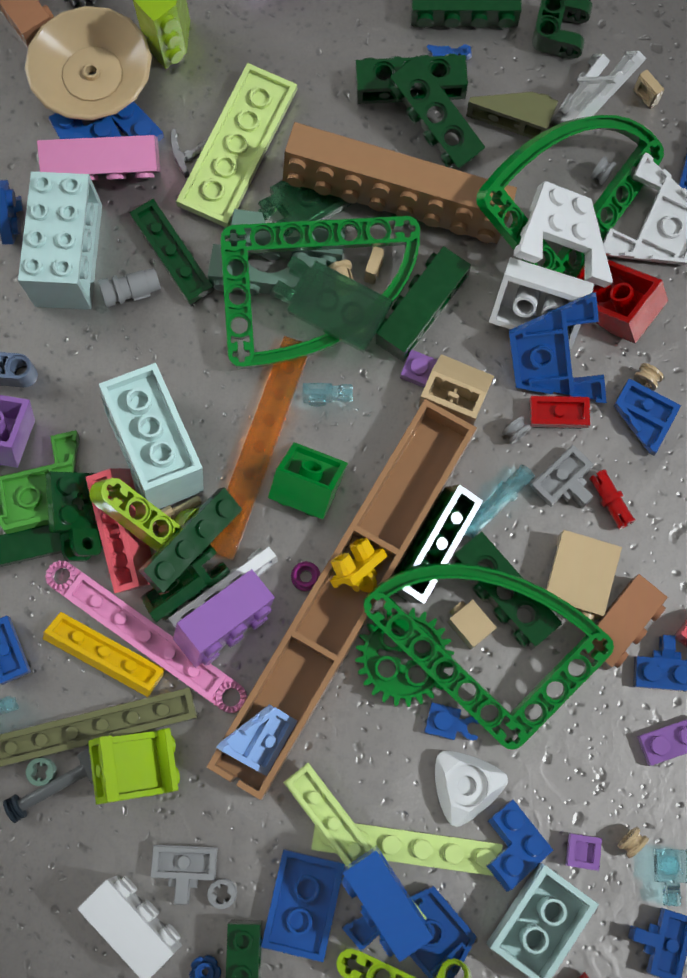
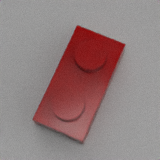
(560, 411)

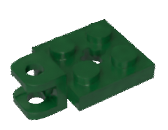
(77, 525)
(185, 587)

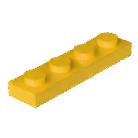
(103, 654)

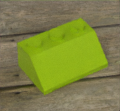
(165, 27)

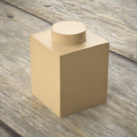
(470, 623)

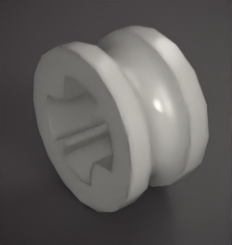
(603, 170)
(516, 429)
(212, 896)

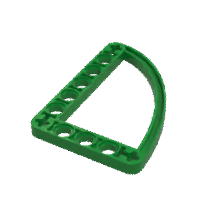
(530, 150)
(306, 242)
(482, 697)

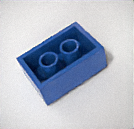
(386, 904)

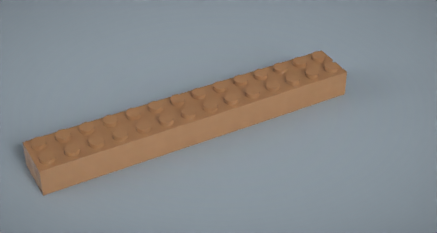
(335, 616)

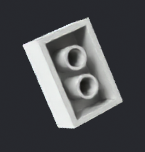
(534, 291)
(131, 926)

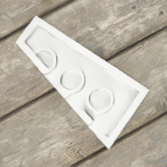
(258, 561)

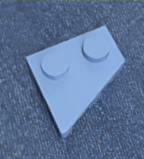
(259, 739)

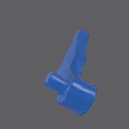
(444, 50)

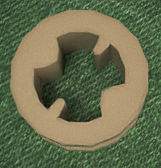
(648, 376)
(633, 842)

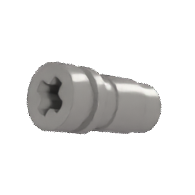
(133, 285)

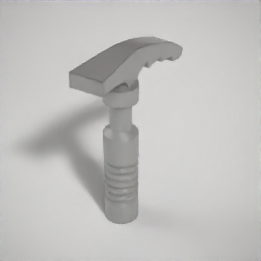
(182, 157)

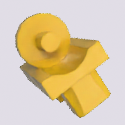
(359, 571)

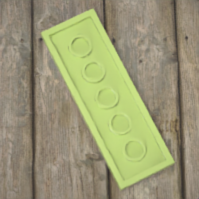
(237, 145)

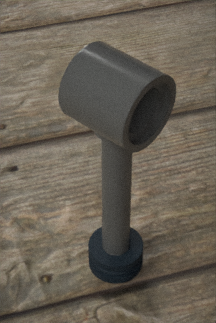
(16, 807)

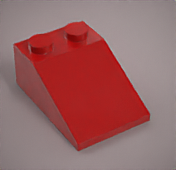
(629, 302)

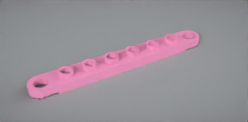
(143, 635)

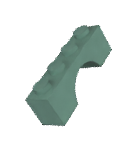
(263, 238)
(259, 281)

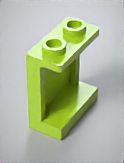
(133, 766)

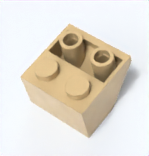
(457, 388)

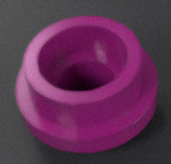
(301, 568)

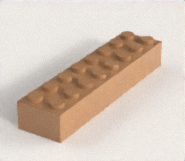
(388, 181)

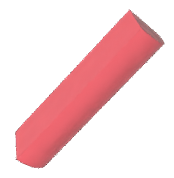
(122, 549)

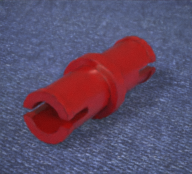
(612, 499)

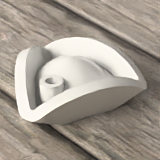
(466, 785)

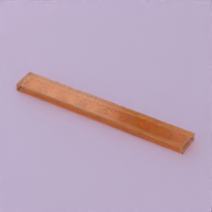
(259, 448)

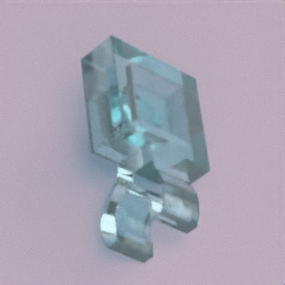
(670, 868)

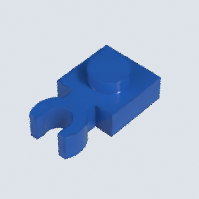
(446, 722)

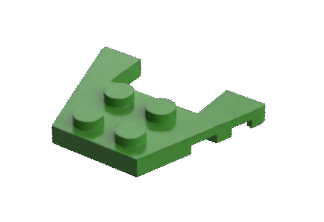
(25, 492)

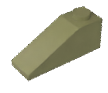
(517, 112)

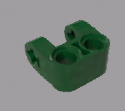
(559, 41)

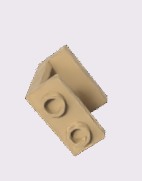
(584, 572)

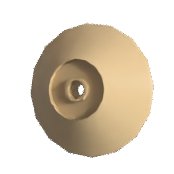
(85, 43)

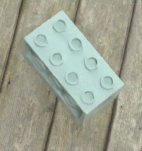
(60, 240)
(152, 436)

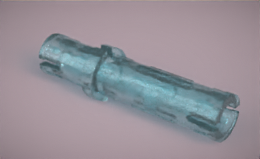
(521, 477)

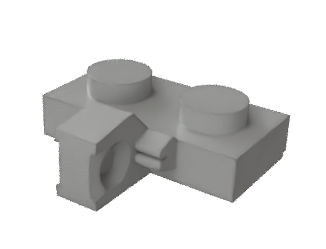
(565, 479)
(184, 867)

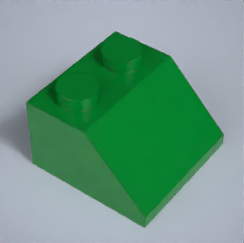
(307, 480)

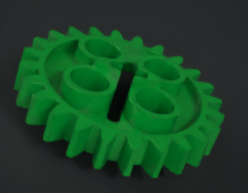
(399, 685)

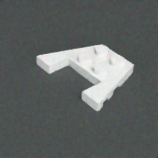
(596, 90)
(568, 221)
(665, 227)

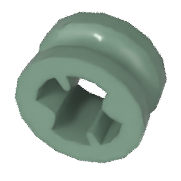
(31, 770)

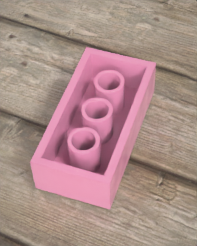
(101, 156)

